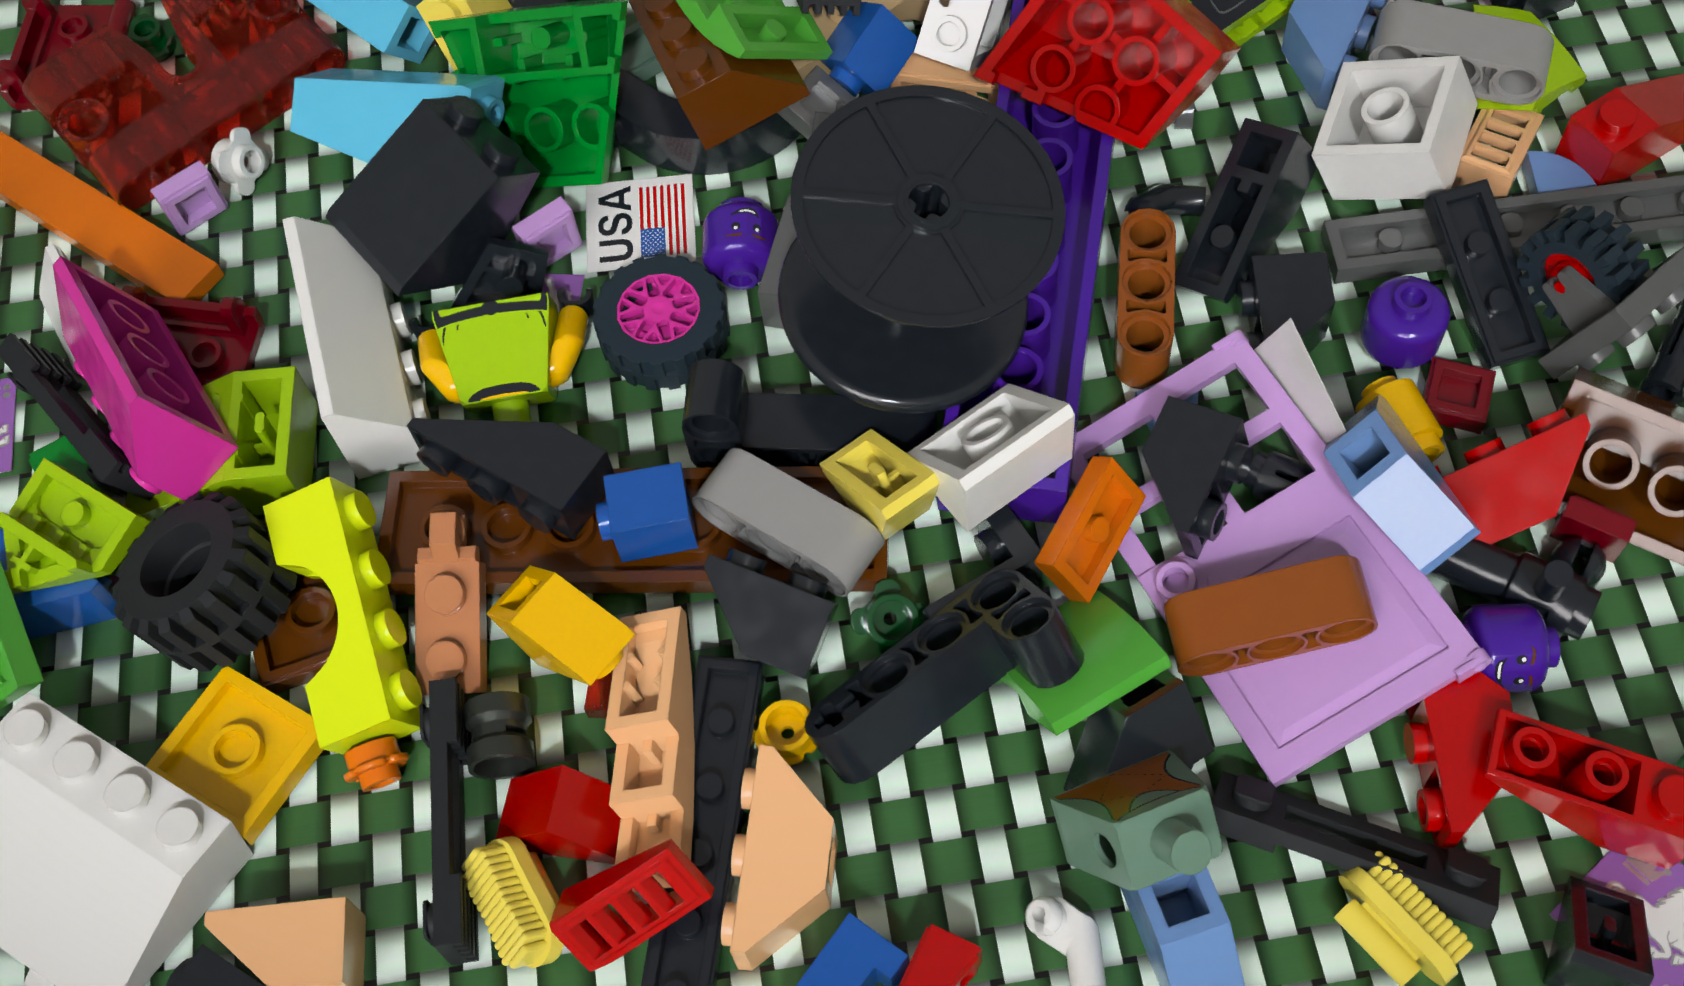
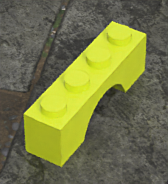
(366, 680)

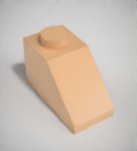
(296, 941)

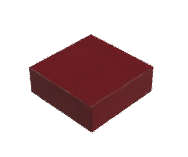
(1459, 394)
(1594, 524)

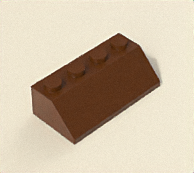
(713, 87)
(1631, 459)

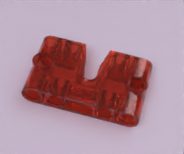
(144, 125)

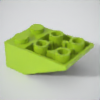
(275, 433)

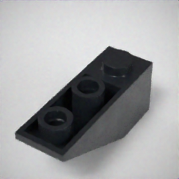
(529, 465)

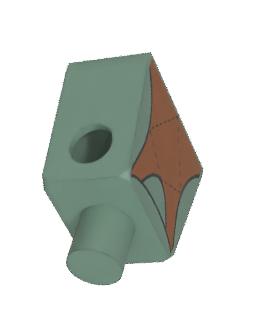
(1149, 819)

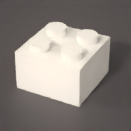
(1395, 128)

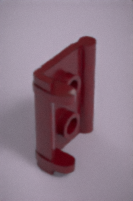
(50, 30)
(210, 334)

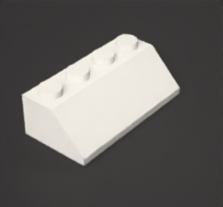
(355, 350)

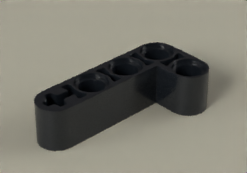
(781, 427)
(940, 669)

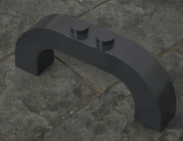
(662, 135)

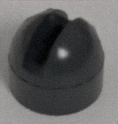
(1593, 553)

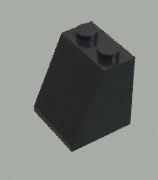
(434, 196)

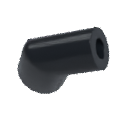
(1170, 200)

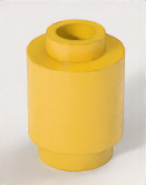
(1411, 409)

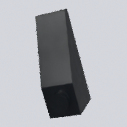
(1247, 208)

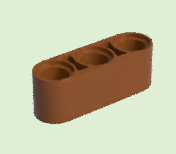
(1138, 320)
(1270, 616)

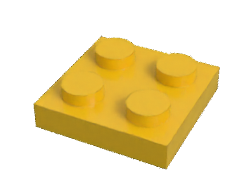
(239, 751)

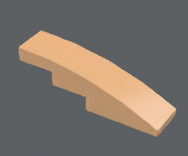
(654, 736)

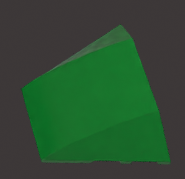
(558, 80)

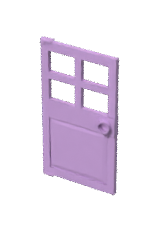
(1326, 698)

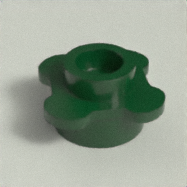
(153, 35)
(887, 599)

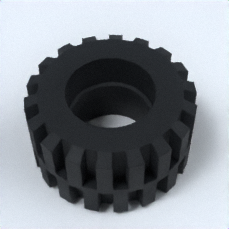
(202, 583)

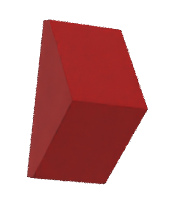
(562, 815)

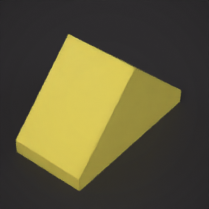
(881, 482)

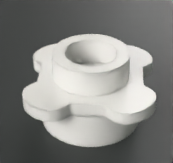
(239, 161)

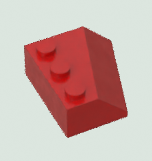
(1111, 61)

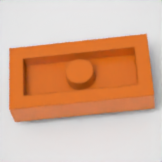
(1090, 529)

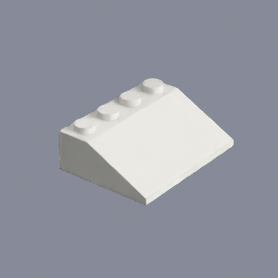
(99, 854)

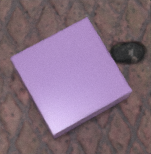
(190, 198)
(550, 228)

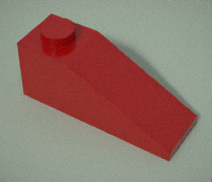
(1626, 129)

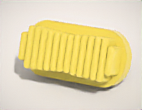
(514, 901)
(1400, 925)

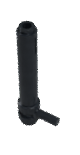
(1478, 566)

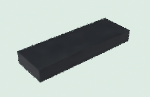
(1485, 275)

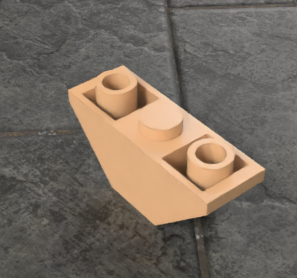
(781, 862)

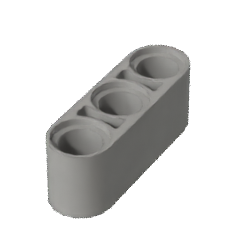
(1501, 56)
(788, 521)

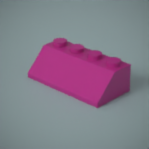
(141, 384)

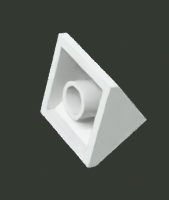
(997, 451)

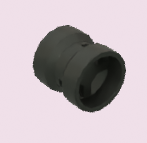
(499, 735)

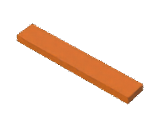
(102, 227)

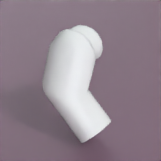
(1072, 935)

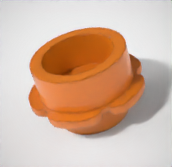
(375, 763)

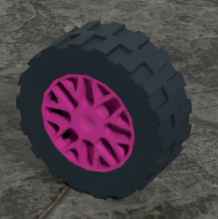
(654, 295)

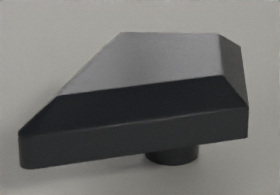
(504, 272)

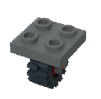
(1595, 285)

